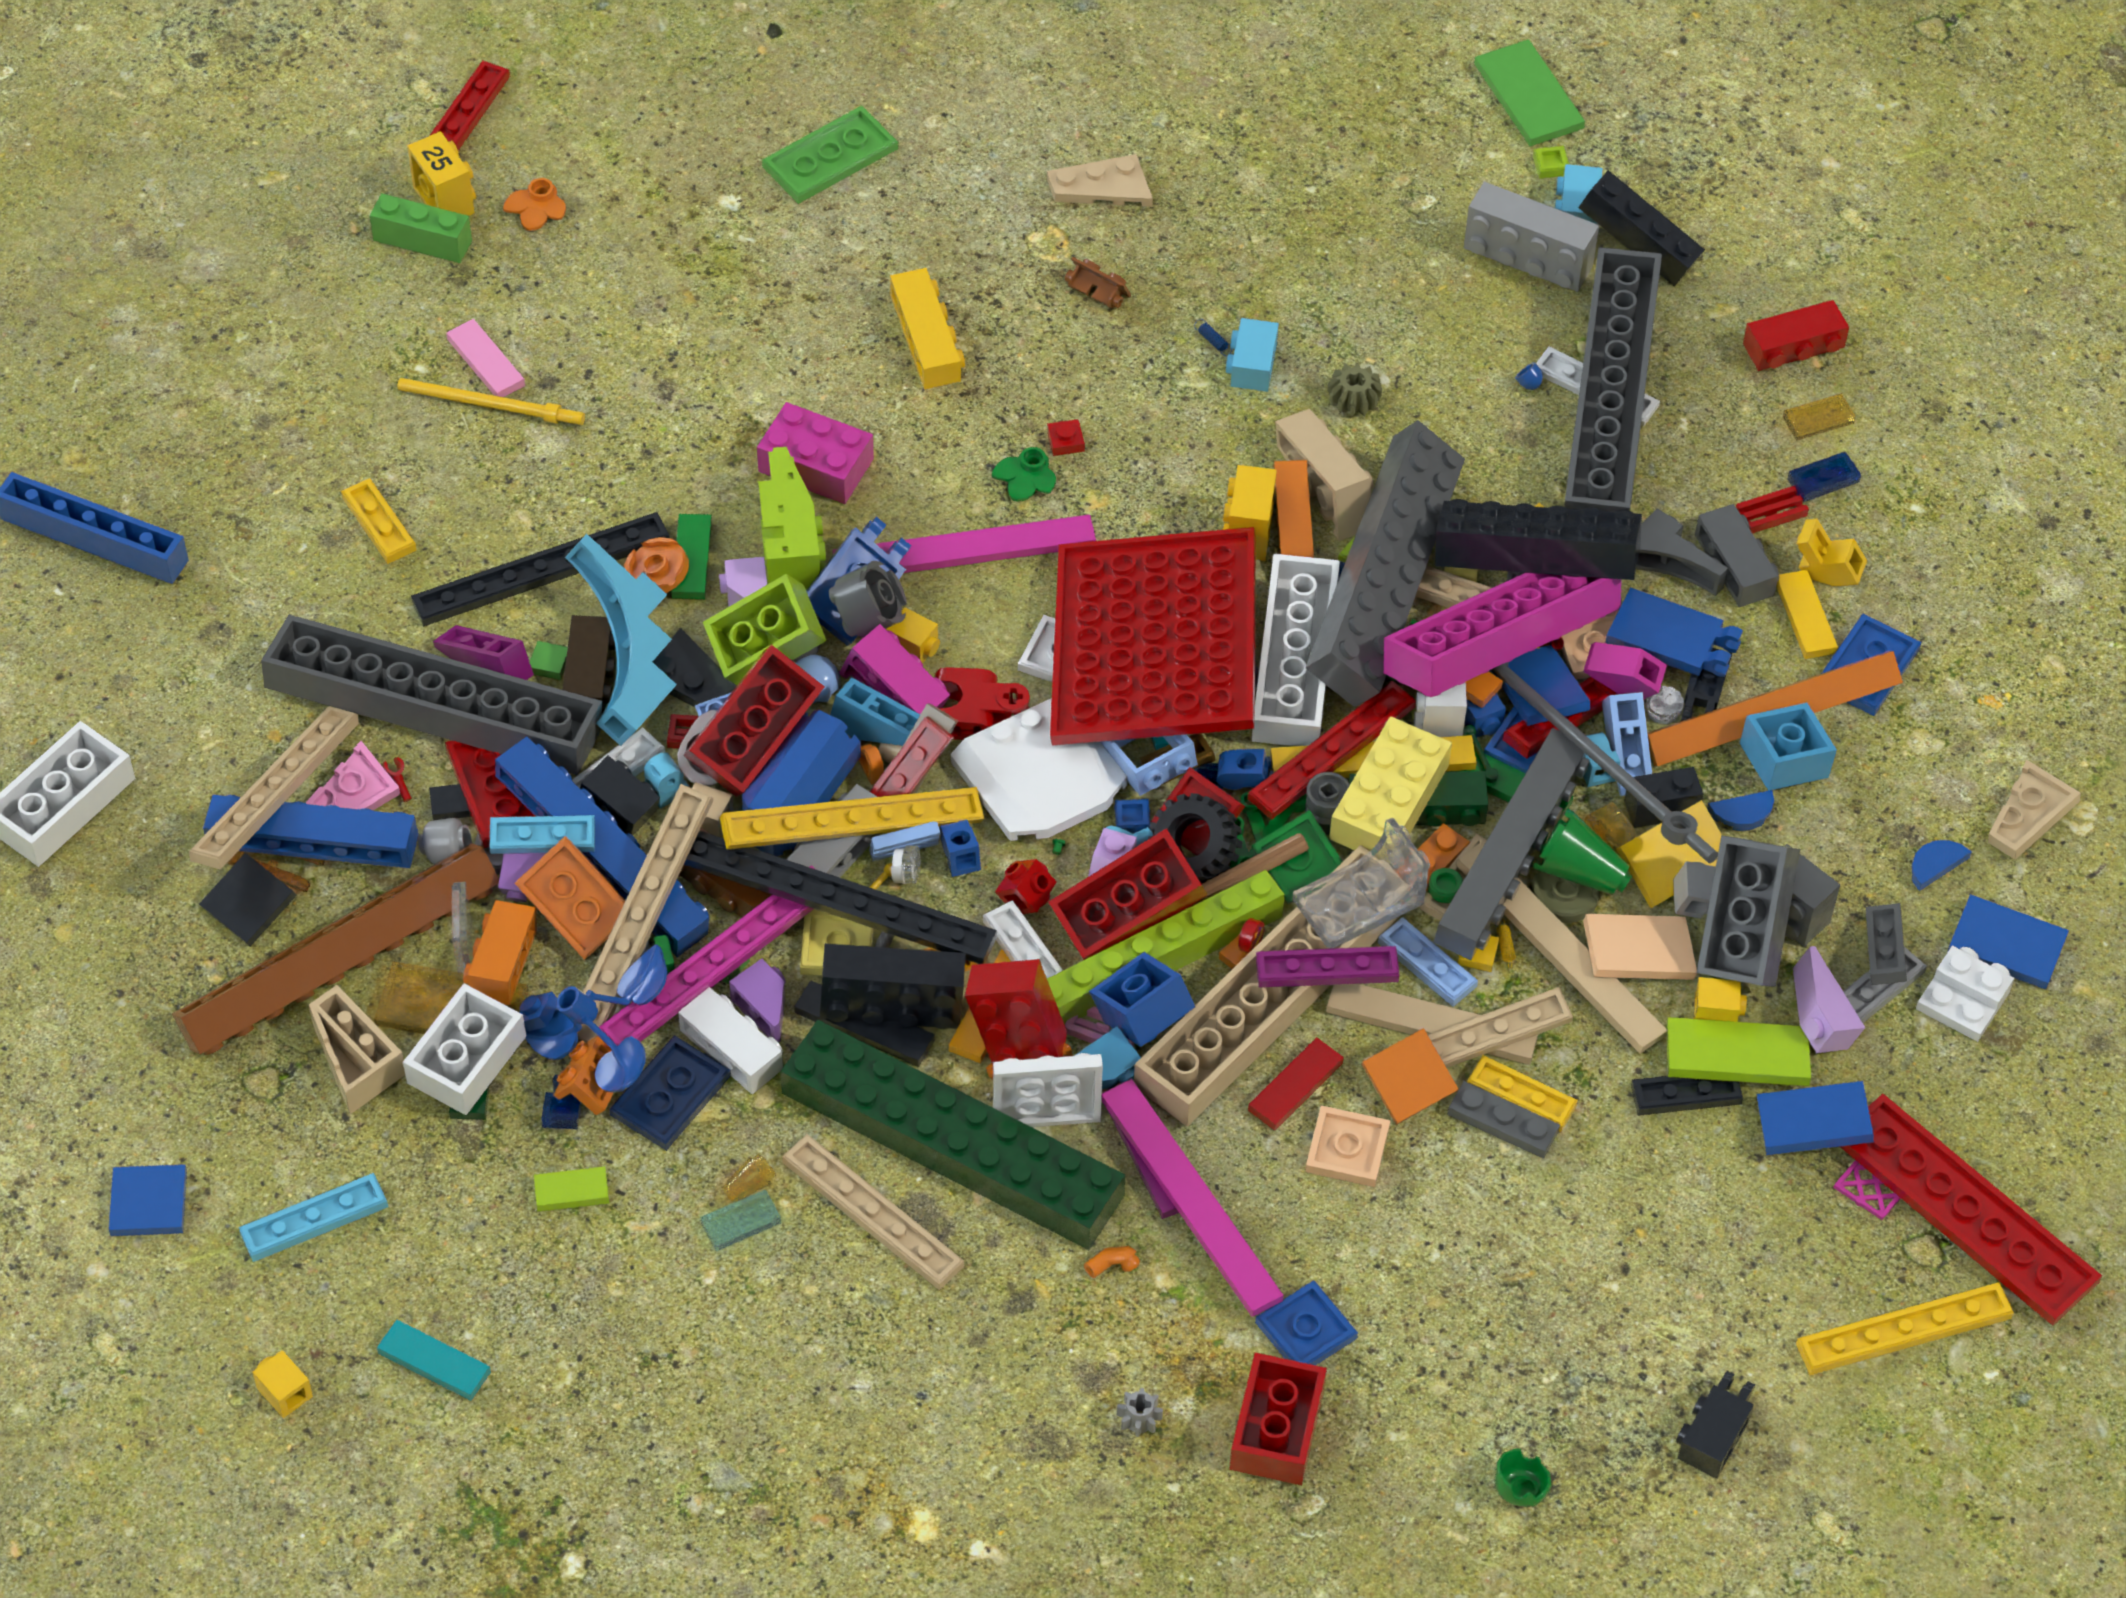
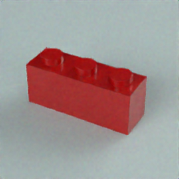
(1796, 335)

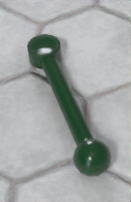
(1491, 773)

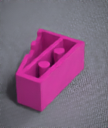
(892, 671)

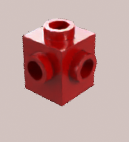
(1027, 885)

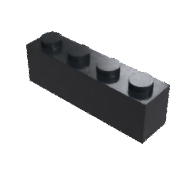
(1640, 226)

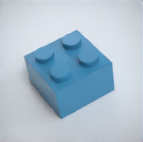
(1787, 746)

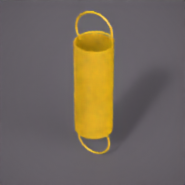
(1506, 943)

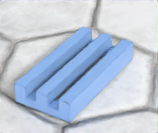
(921, 836)

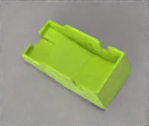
(789, 523)

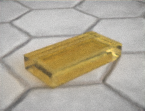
(1819, 416)

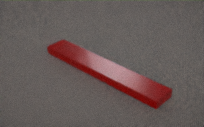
(1331, 749)

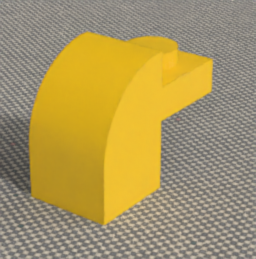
(1827, 560)

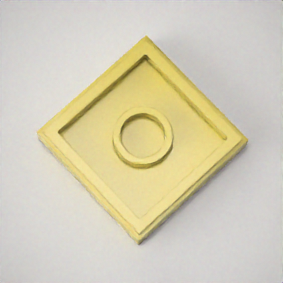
(829, 929)

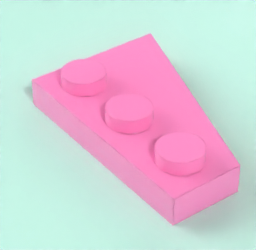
(357, 783)

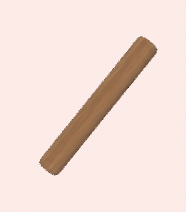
(1264, 861)

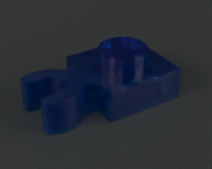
(562, 1112)

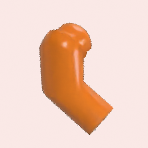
(1111, 1256)

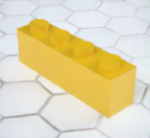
(926, 328)

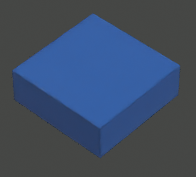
(1132, 814)

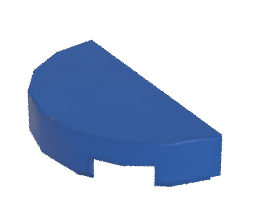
(1744, 811)
(1936, 860)

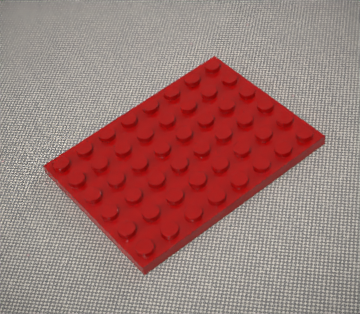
(1154, 637)

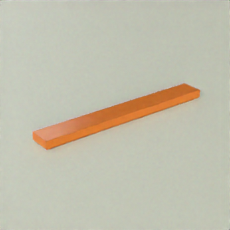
(1818, 691)

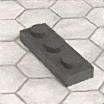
(1886, 944)
(1503, 1119)

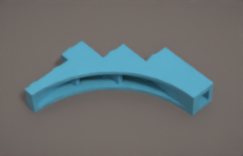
(637, 639)

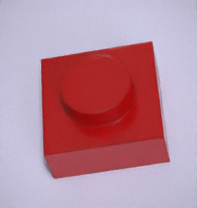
(1065, 437)

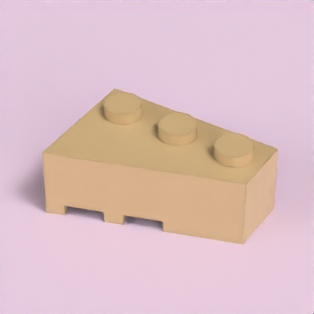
(355, 1048)

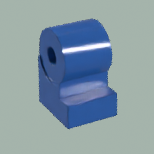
(1242, 768)
(960, 847)

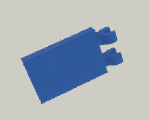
(853, 553)
(1674, 633)

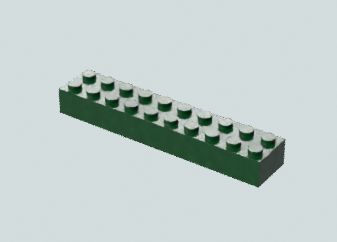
(953, 1134)

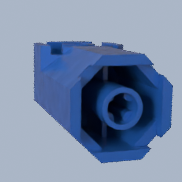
(804, 768)

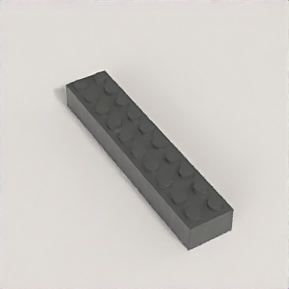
(1613, 380)
(1385, 563)
(429, 692)

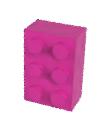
(825, 451)

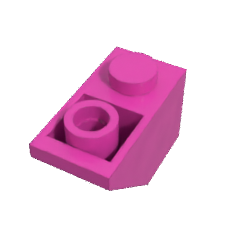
(1625, 669)

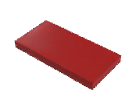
(481, 789)

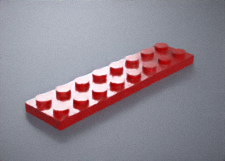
(1973, 1213)

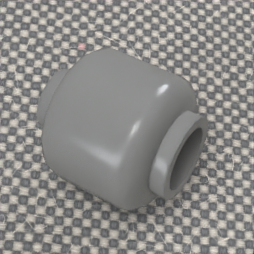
(443, 838)

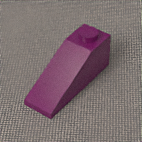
(485, 651)

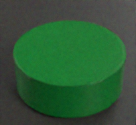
(1444, 884)

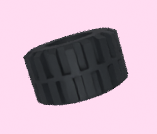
(1222, 832)

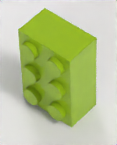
(772, 615)

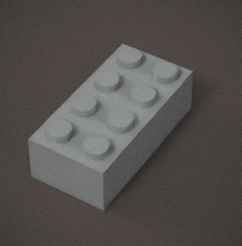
(1531, 236)

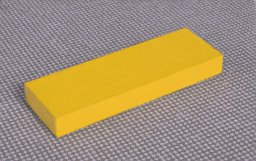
(378, 521)
(1806, 614)
(1523, 1091)

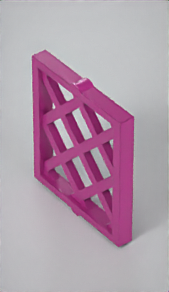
(1860, 1200)

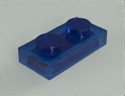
(1824, 476)

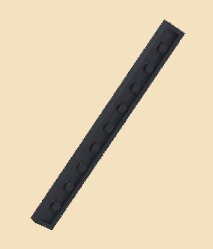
(842, 898)

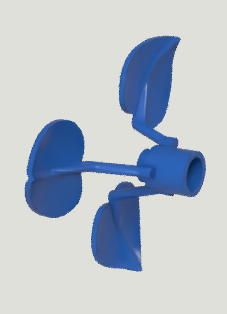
(624, 1062)

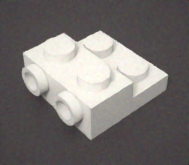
(1966, 992)

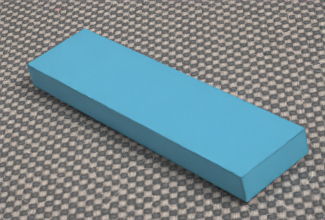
(313, 1217)

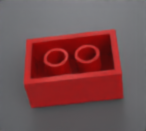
(1015, 1010)
(1278, 1418)

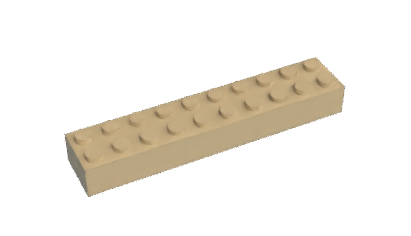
(1233, 1023)

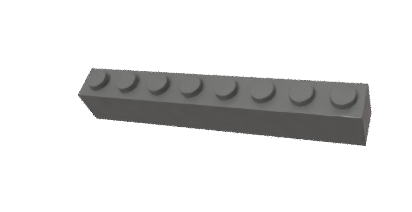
(1510, 846)

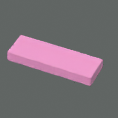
(485, 359)

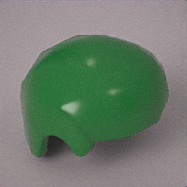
(1521, 1479)

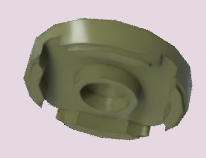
(1564, 898)

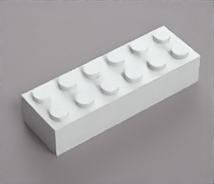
(1287, 694)

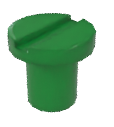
(1058, 844)

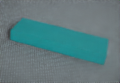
(434, 1360)

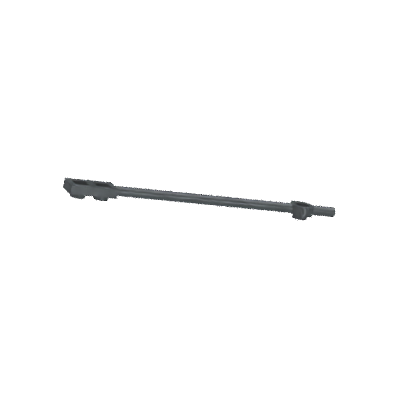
(1676, 826)

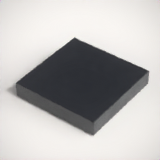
(247, 899)

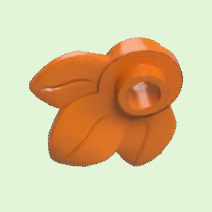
(536, 204)

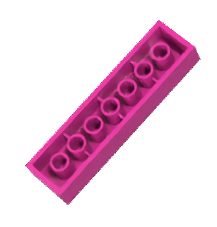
(1495, 628)

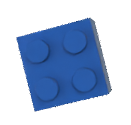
(1142, 999)

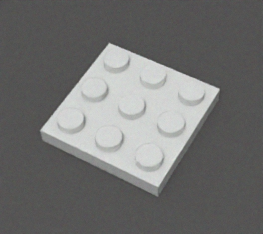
(1049, 1089)

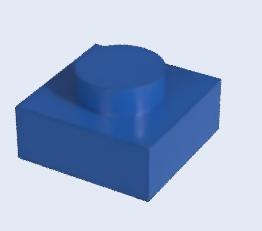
(538, 1010)

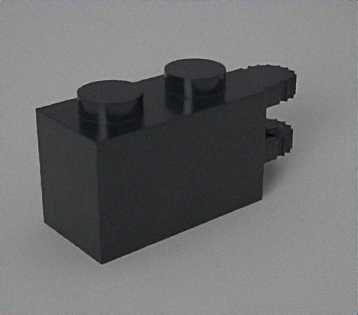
(1716, 1428)

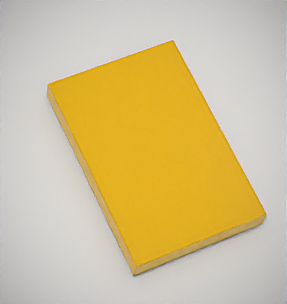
(1657, 861)

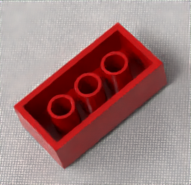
(754, 721)
(1128, 896)

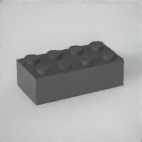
(1748, 911)

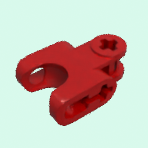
(980, 699)

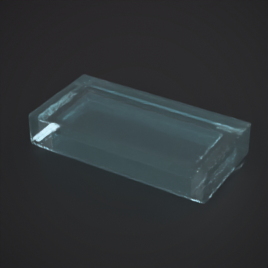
(740, 1220)

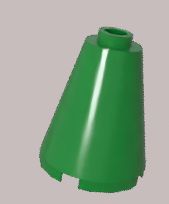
(1582, 857)

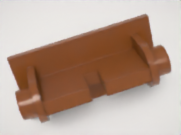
(1108, 287)

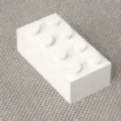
(62, 792)

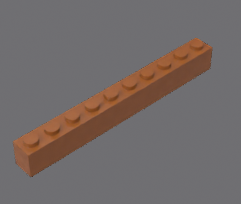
(333, 950)

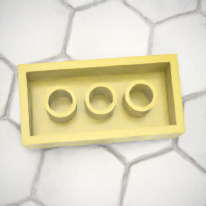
(1390, 784)

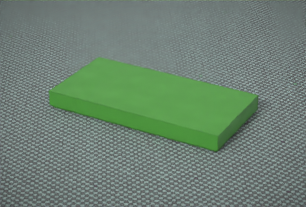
(1529, 92)
(830, 154)

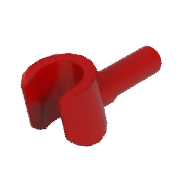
(398, 778)

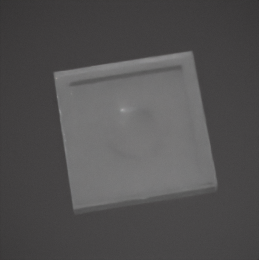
(461, 926)

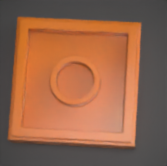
(1409, 1076)

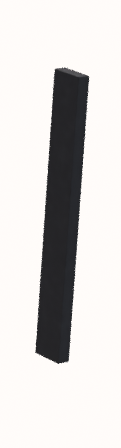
(529, 571)

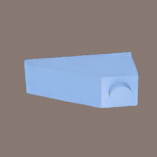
(1628, 733)

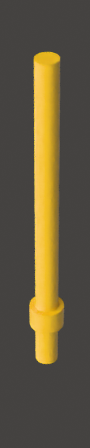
(550, 412)

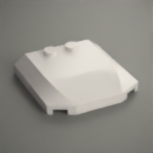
(1034, 784)

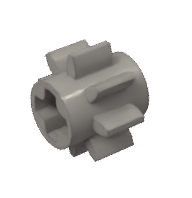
(1139, 1402)

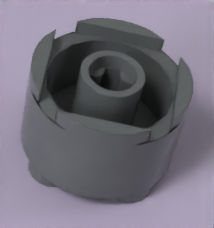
(868, 599)

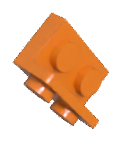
(579, 1076)

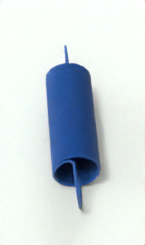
(1213, 337)

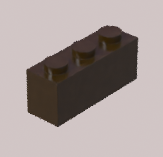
(590, 658)

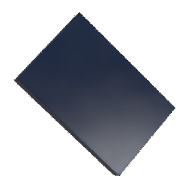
(670, 1092)

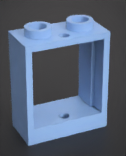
(1158, 770)

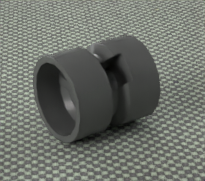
(1324, 796)

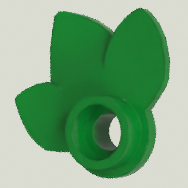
(1023, 476)

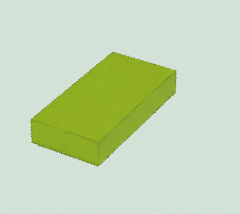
(571, 1189)

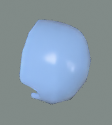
(824, 672)

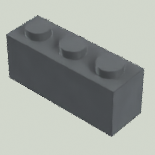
(1727, 537)

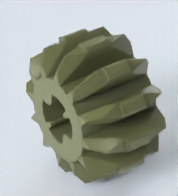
(1354, 389)

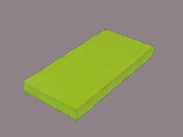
(1738, 1051)

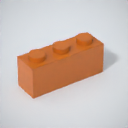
(502, 950)

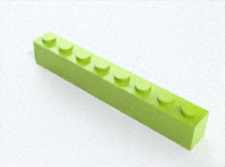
(1173, 941)

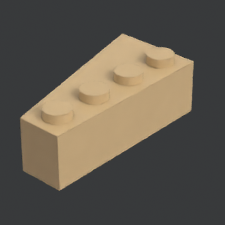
(1332, 471)

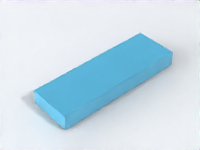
(540, 833)

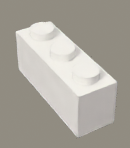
(731, 1039)

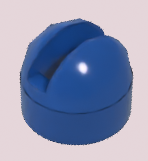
(1530, 376)

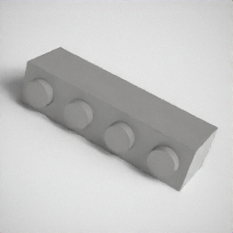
(834, 854)

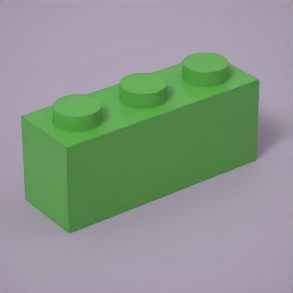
(420, 228)

